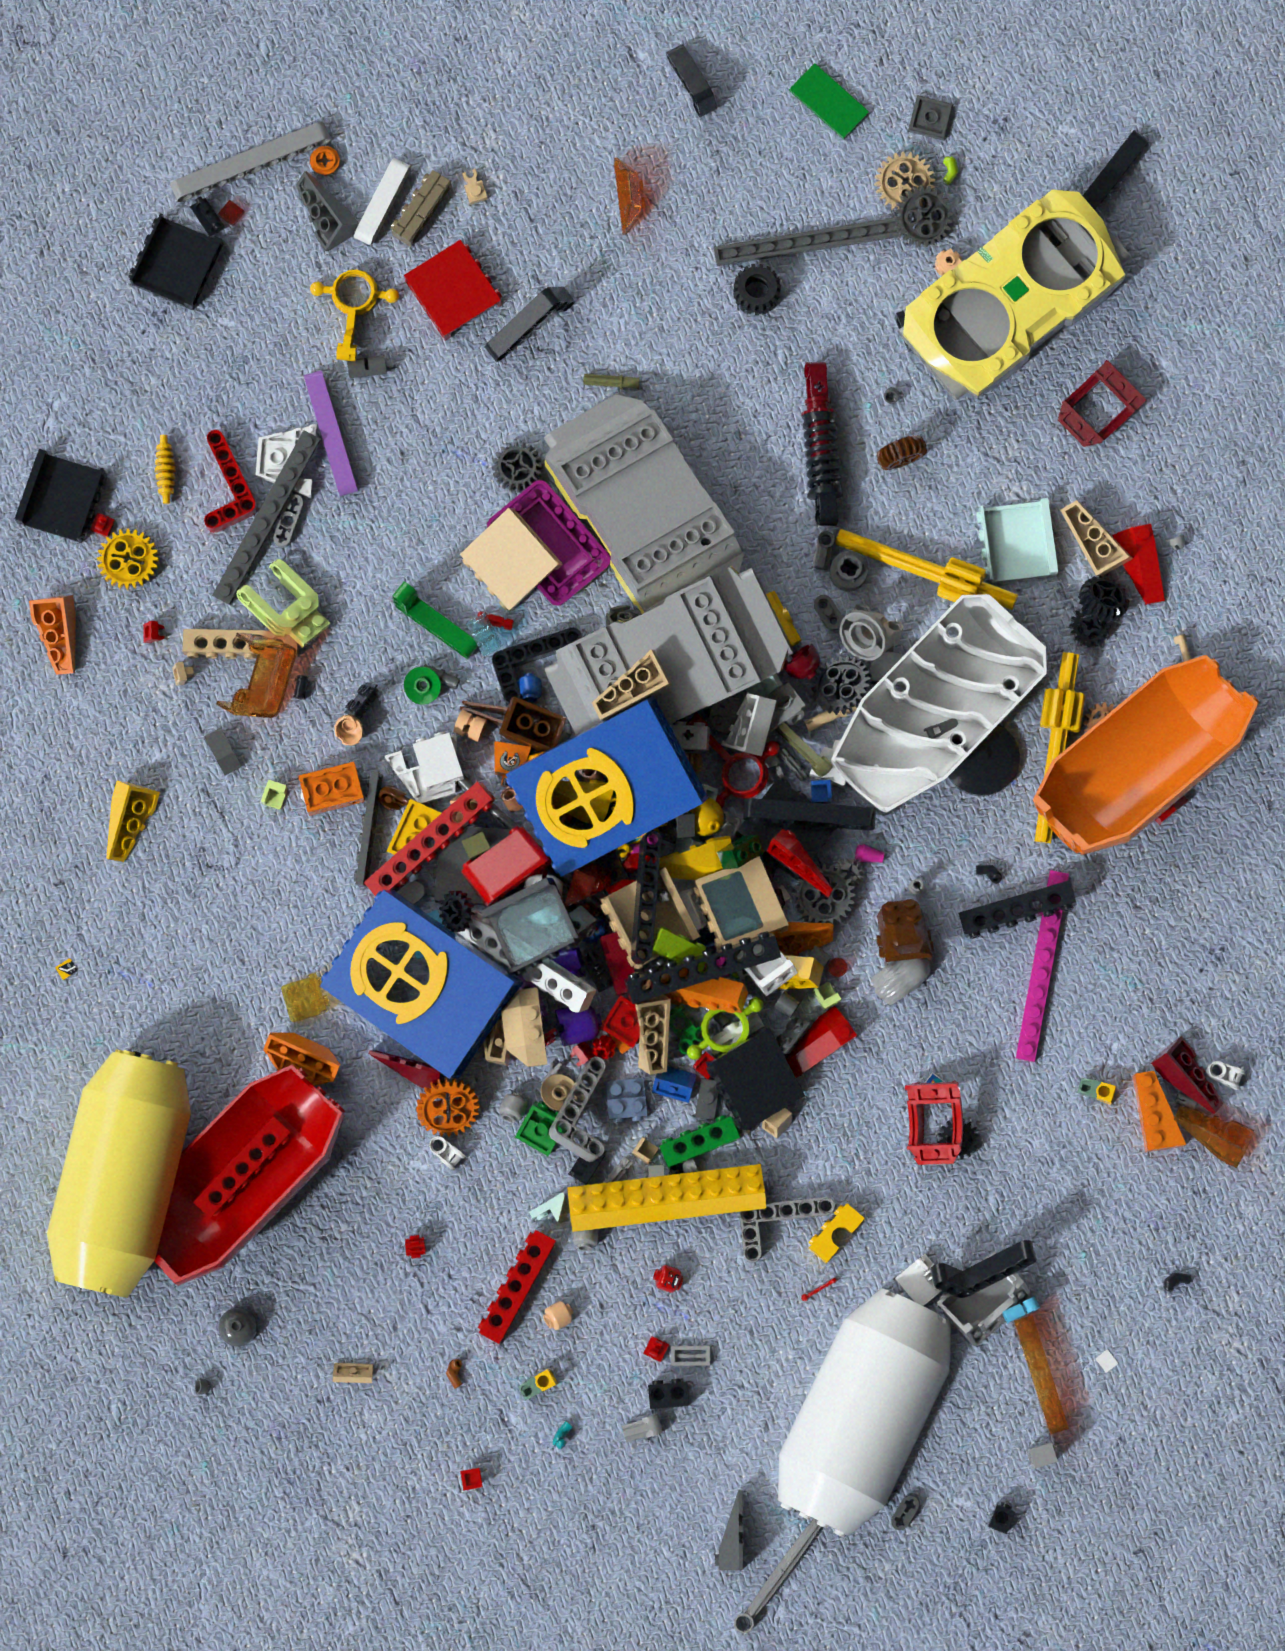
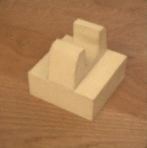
(182, 673)

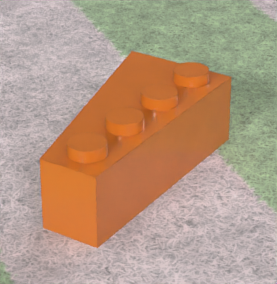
(1155, 1115)

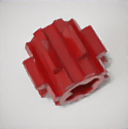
(604, 1047)
(415, 1246)

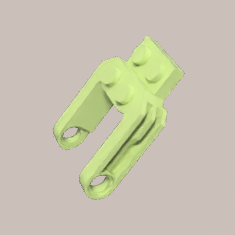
(298, 620)

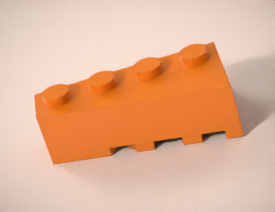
(711, 994)

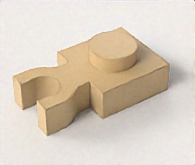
(474, 189)

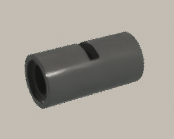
(367, 367)

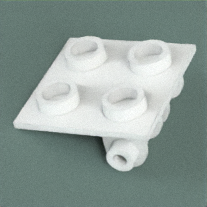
(918, 1281)

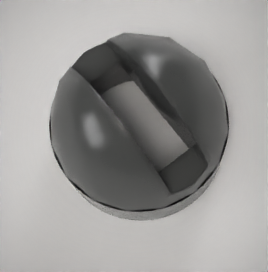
(890, 400)
(201, 1386)

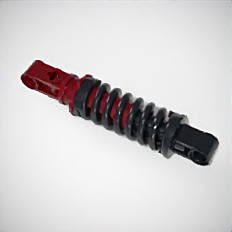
(820, 446)

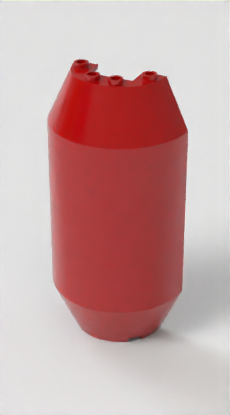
(200, 1245)

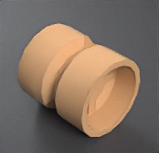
(470, 725)

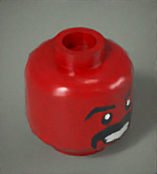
(668, 1278)

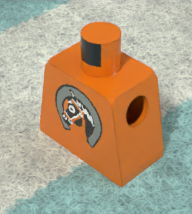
(509, 757)

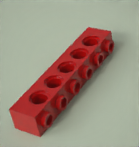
(203, 1199)
(497, 1333)

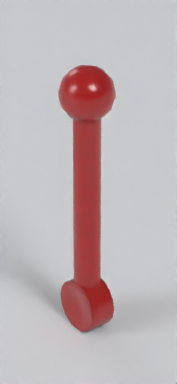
(805, 1297)

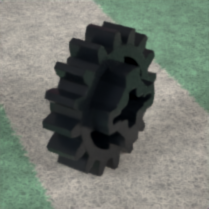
(1095, 630)
(456, 911)
(966, 1144)

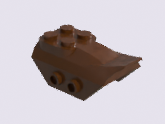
(903, 932)

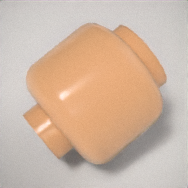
(558, 1315)

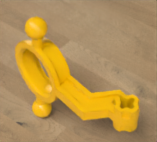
(347, 350)

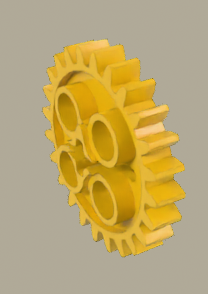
(133, 543)

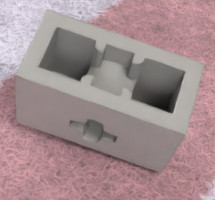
(1042, 1455)

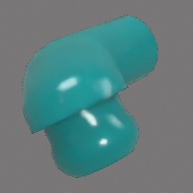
(560, 1434)

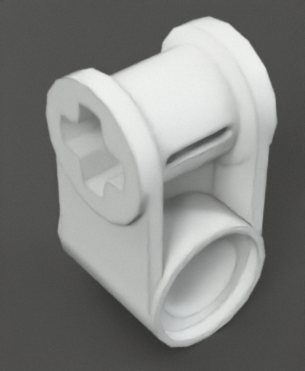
(1226, 1075)
(447, 1153)

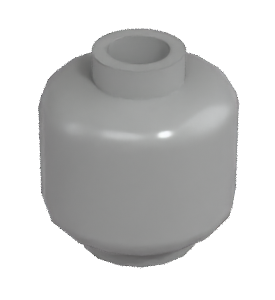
(513, 1107)
(586, 1239)

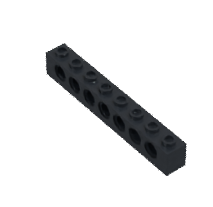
(769, 952)

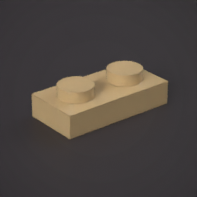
(352, 1373)

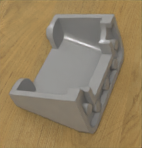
(982, 1312)

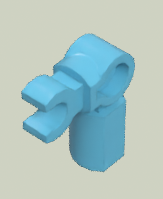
(1018, 1311)

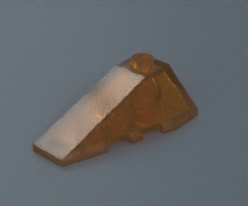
(1222, 1138)

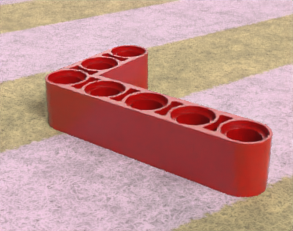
(233, 482)

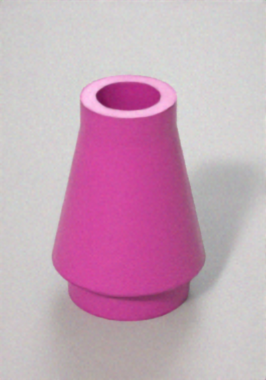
(868, 854)

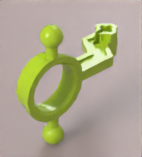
(695, 1051)

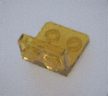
(305, 998)

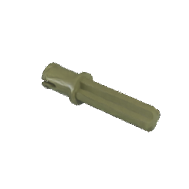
(611, 381)

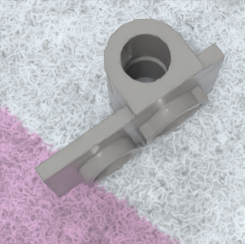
(792, 709)

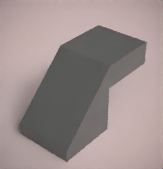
(222, 751)

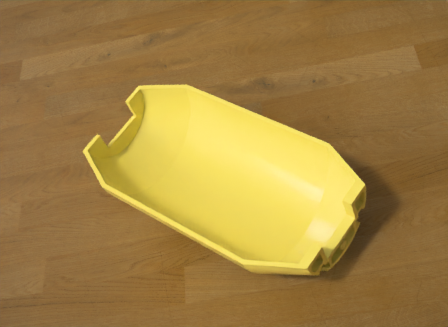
(119, 1173)

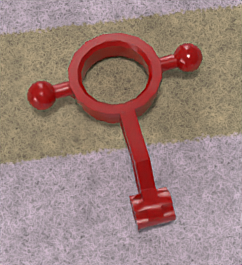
(771, 748)

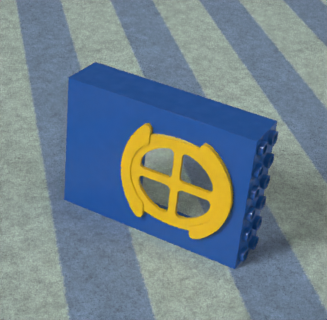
(642, 767)
(454, 1007)

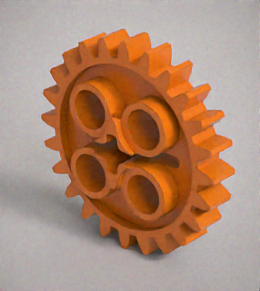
(429, 1109)

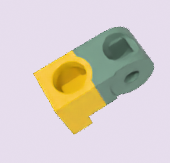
(1097, 1090)
(538, 1384)

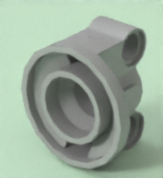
(868, 633)

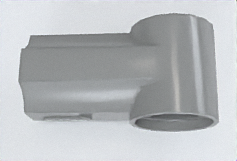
(646, 1428)

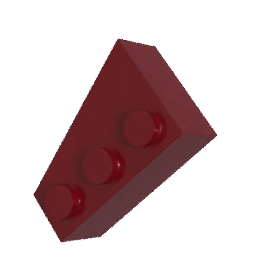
(616, 962)

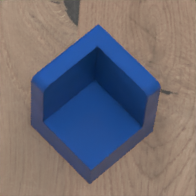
(821, 791)

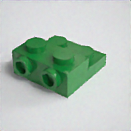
(536, 1128)

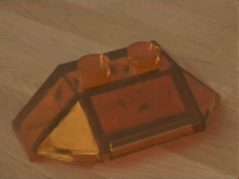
(629, 195)

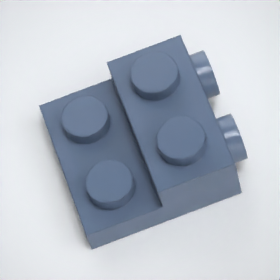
(626, 1100)

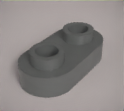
(828, 613)

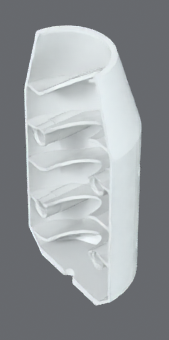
(943, 678)

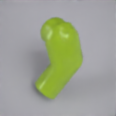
(952, 167)

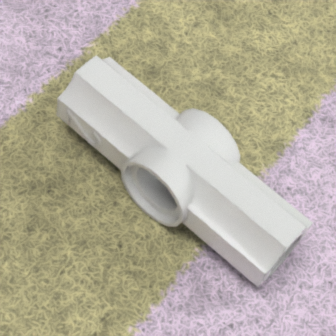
(733, 1031)

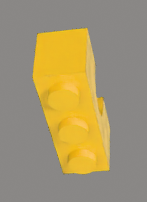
(845, 1218)

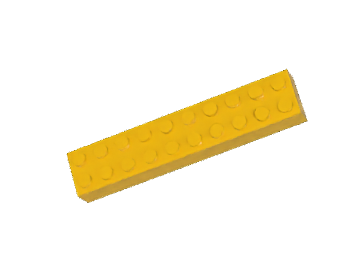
(666, 1197)

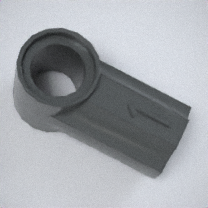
(823, 552)

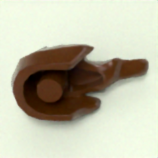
(391, 797)

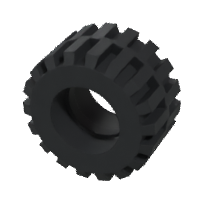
(757, 274)

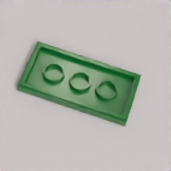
(829, 101)

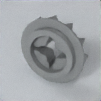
(857, 869)

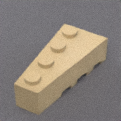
(1095, 541)
(634, 686)

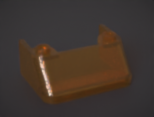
(267, 680)

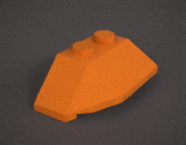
(296, 1050)

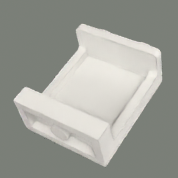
(438, 760)
(770, 974)

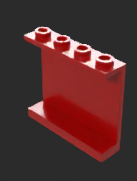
(452, 288)

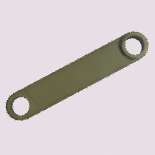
(820, 765)

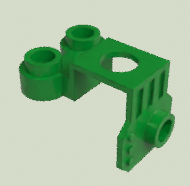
(688, 1032)

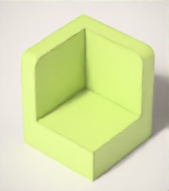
(274, 794)
(826, 996)

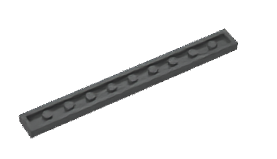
(806, 241)
(266, 517)

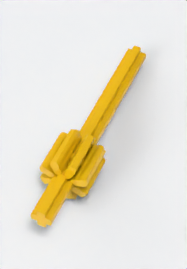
(955, 579)
(1061, 714)

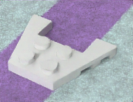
(274, 452)
(414, 780)

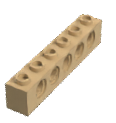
(192, 637)

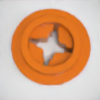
(317, 156)

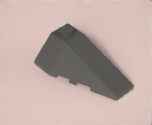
(330, 217)
(731, 1546)

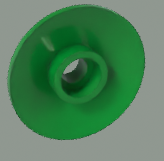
(413, 687)

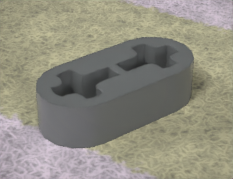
(908, 1516)

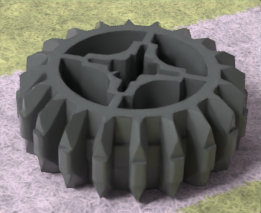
(509, 464)

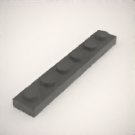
(369, 821)

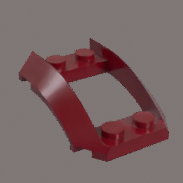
(1122, 390)

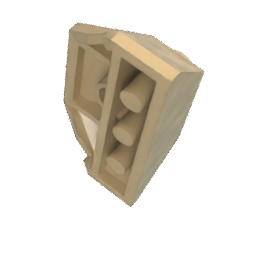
(524, 1028)

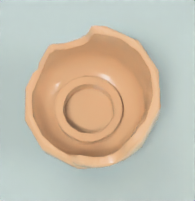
(349, 729)

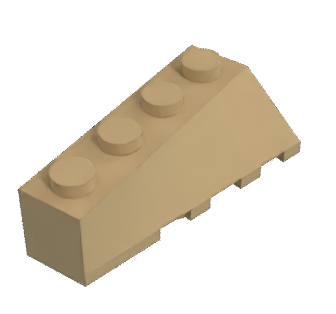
(654, 1034)

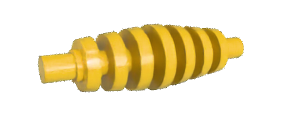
(165, 469)

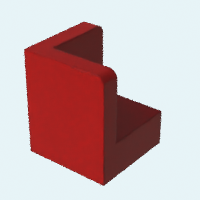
(700, 1065)

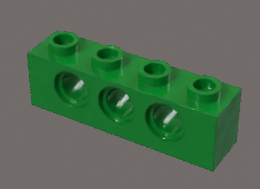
(729, 1135)

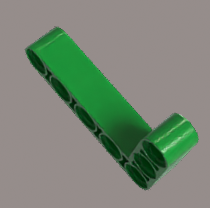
(407, 601)

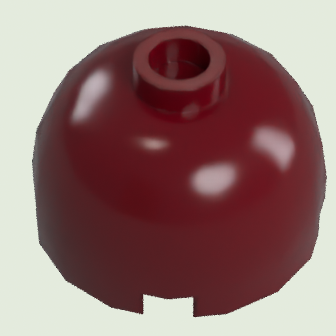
(803, 663)

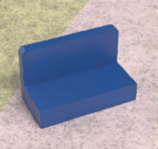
(674, 1084)

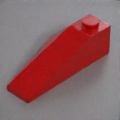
(1144, 566)
(792, 854)
(824, 1037)

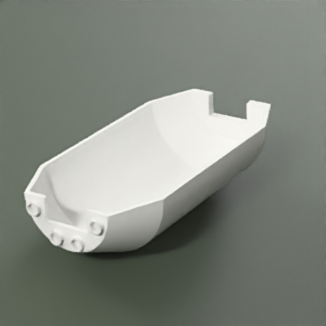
(864, 1412)

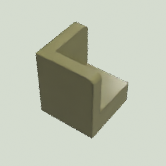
(475, 845)

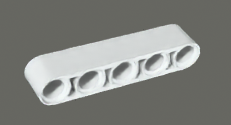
(382, 201)

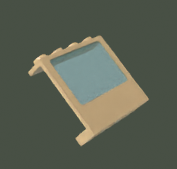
(740, 903)

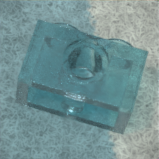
(484, 634)

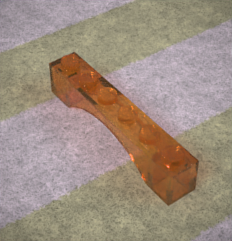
(1041, 1375)

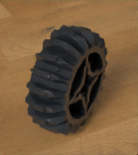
(1103, 599)

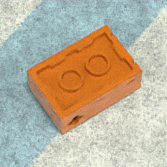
(331, 788)

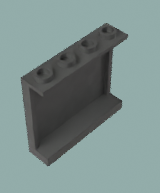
(451, 859)

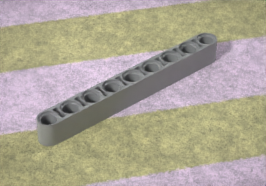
(250, 162)

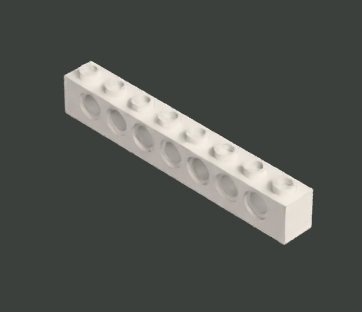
(551, 971)

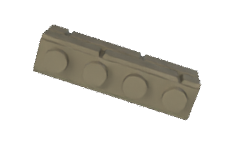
(421, 208)

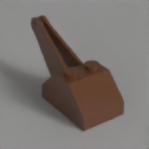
(523, 723)

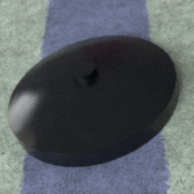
(989, 765)

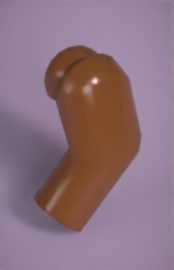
(453, 1371)

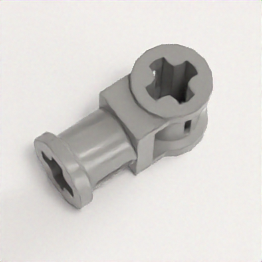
(727, 828)

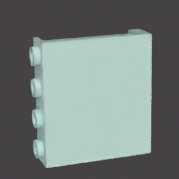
(1017, 541)

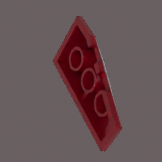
(1181, 1070)
(415, 1071)

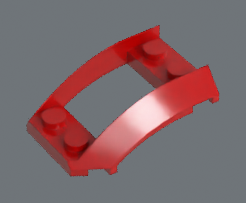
(933, 1093)

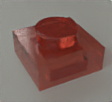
(231, 213)

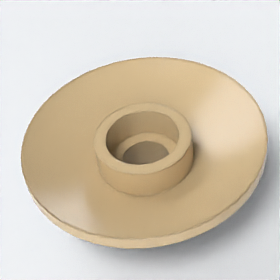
(556, 1084)

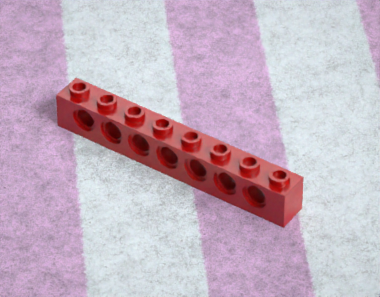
(485, 800)

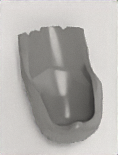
(900, 979)

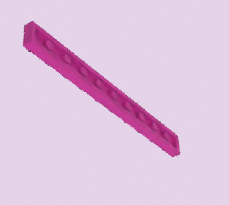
(1040, 977)

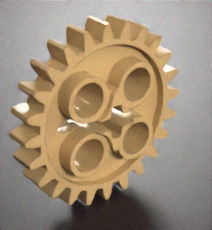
(915, 170)

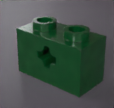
(740, 852)

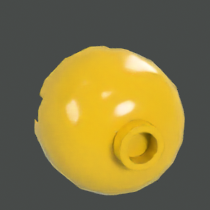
(708, 818)

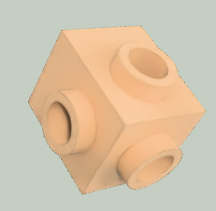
(947, 261)

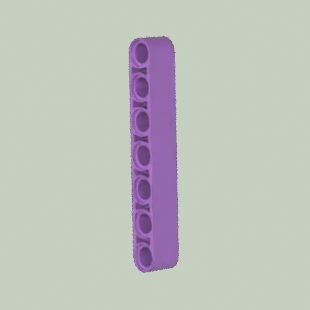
(330, 433)

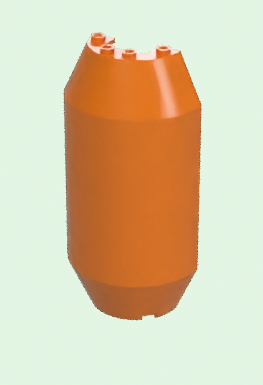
(1144, 756)

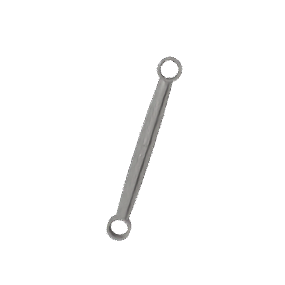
(780, 1573)

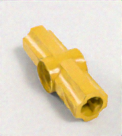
(784, 618)

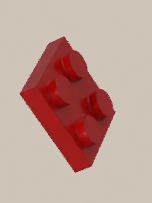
(623, 1022)

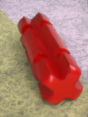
(499, 622)

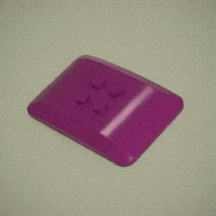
(565, 536)

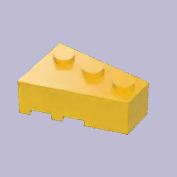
(808, 973)

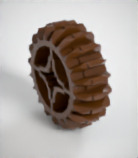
(901, 452)

